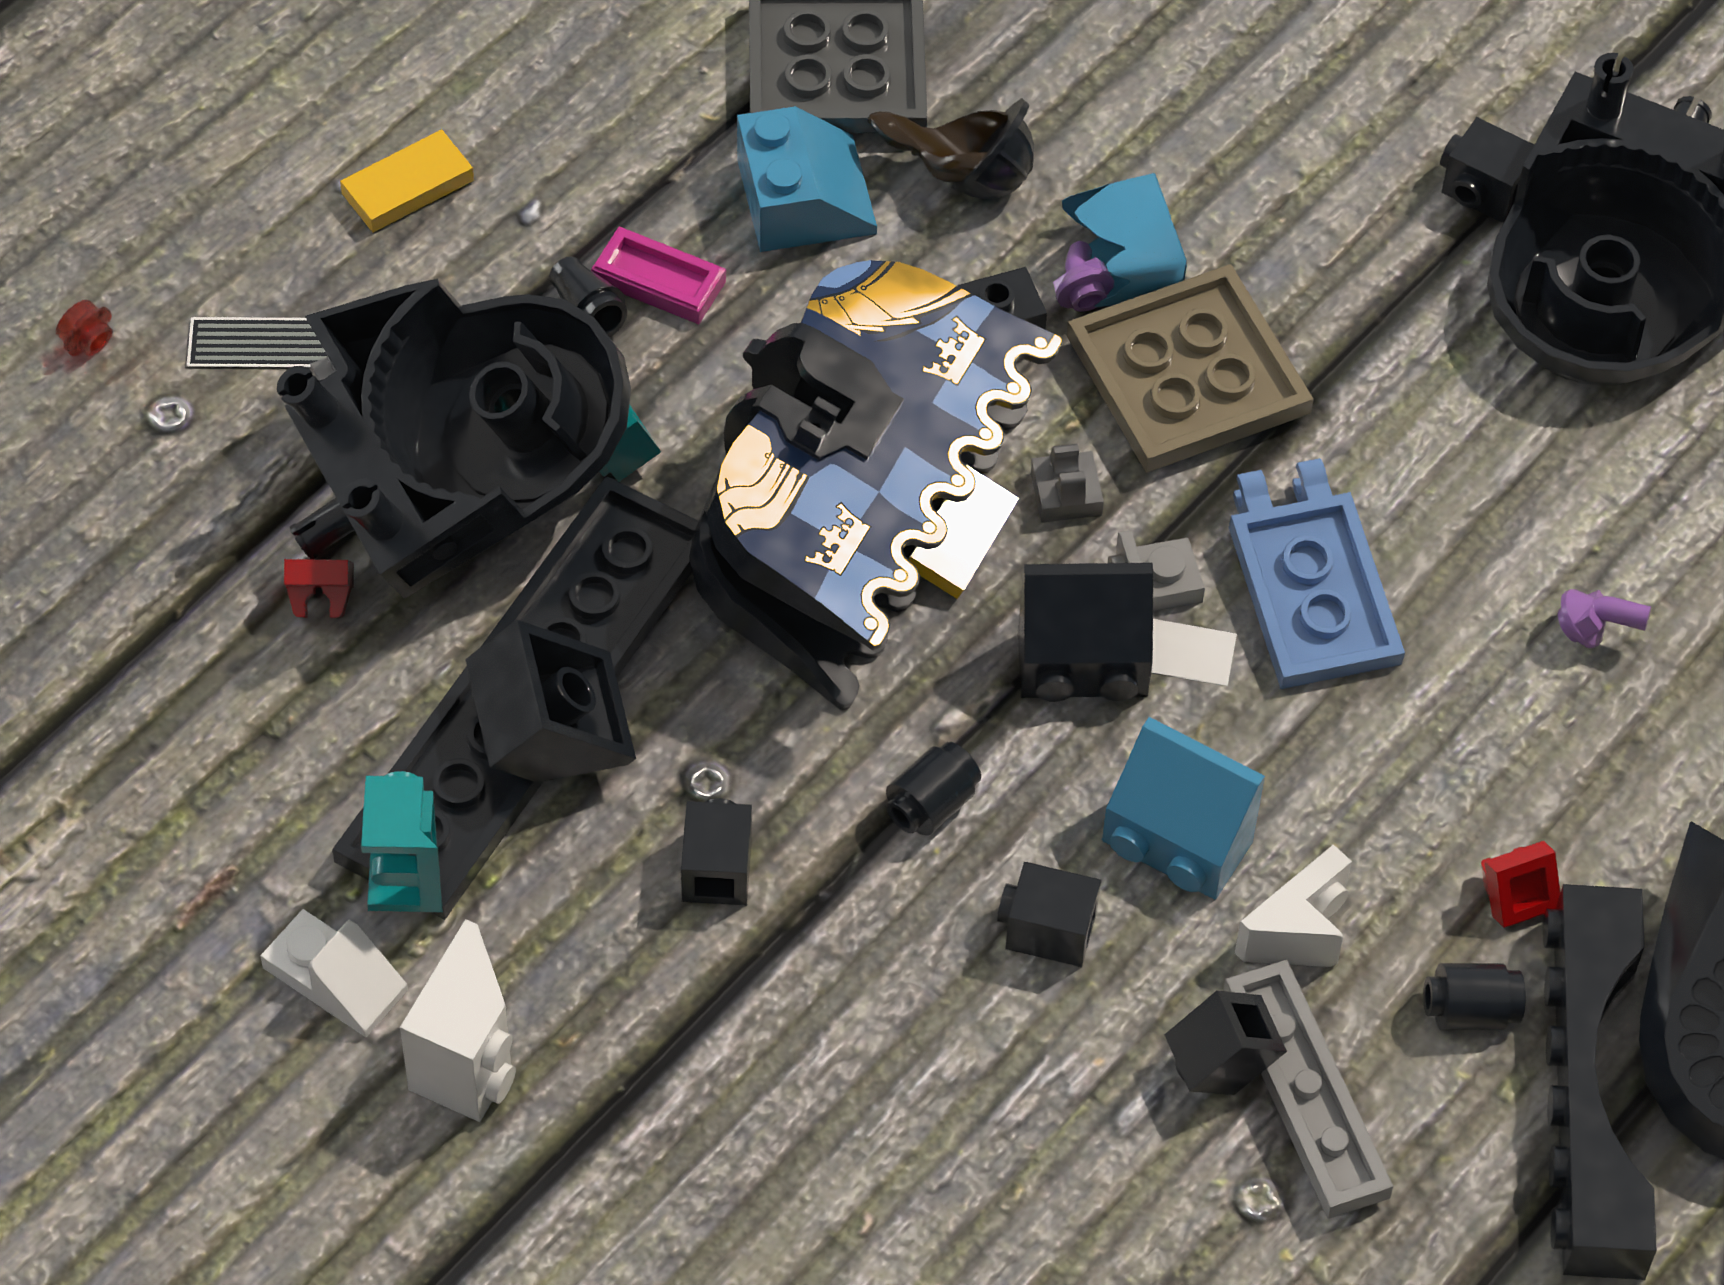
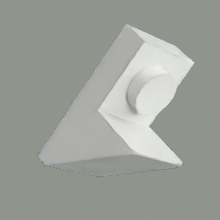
(1295, 918)
(336, 970)

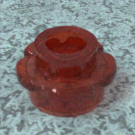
(85, 328)

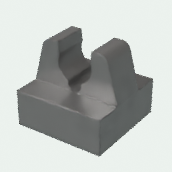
(1066, 484)

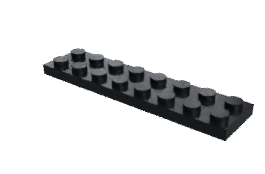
(598, 586)

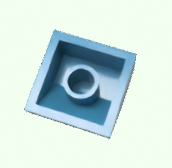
(801, 179)
(1183, 809)

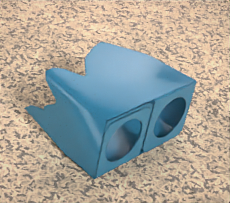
(1133, 234)

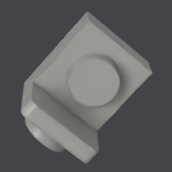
(1174, 569)

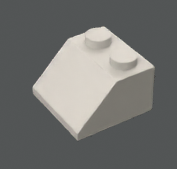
(459, 1031)

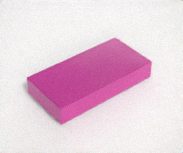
(660, 275)

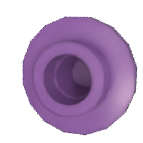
(1084, 281)
(1585, 615)

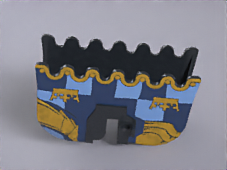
(849, 455)

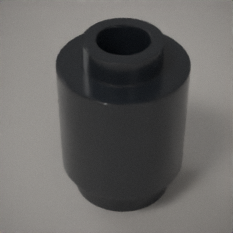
(932, 789)
(1474, 996)

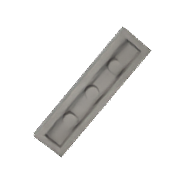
(1315, 1099)

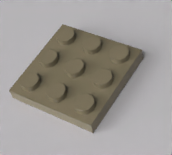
(1189, 368)

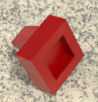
(306, 575)
(1521, 883)

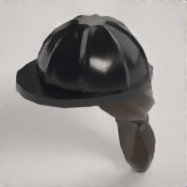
(979, 153)

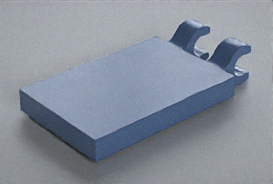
(1312, 580)

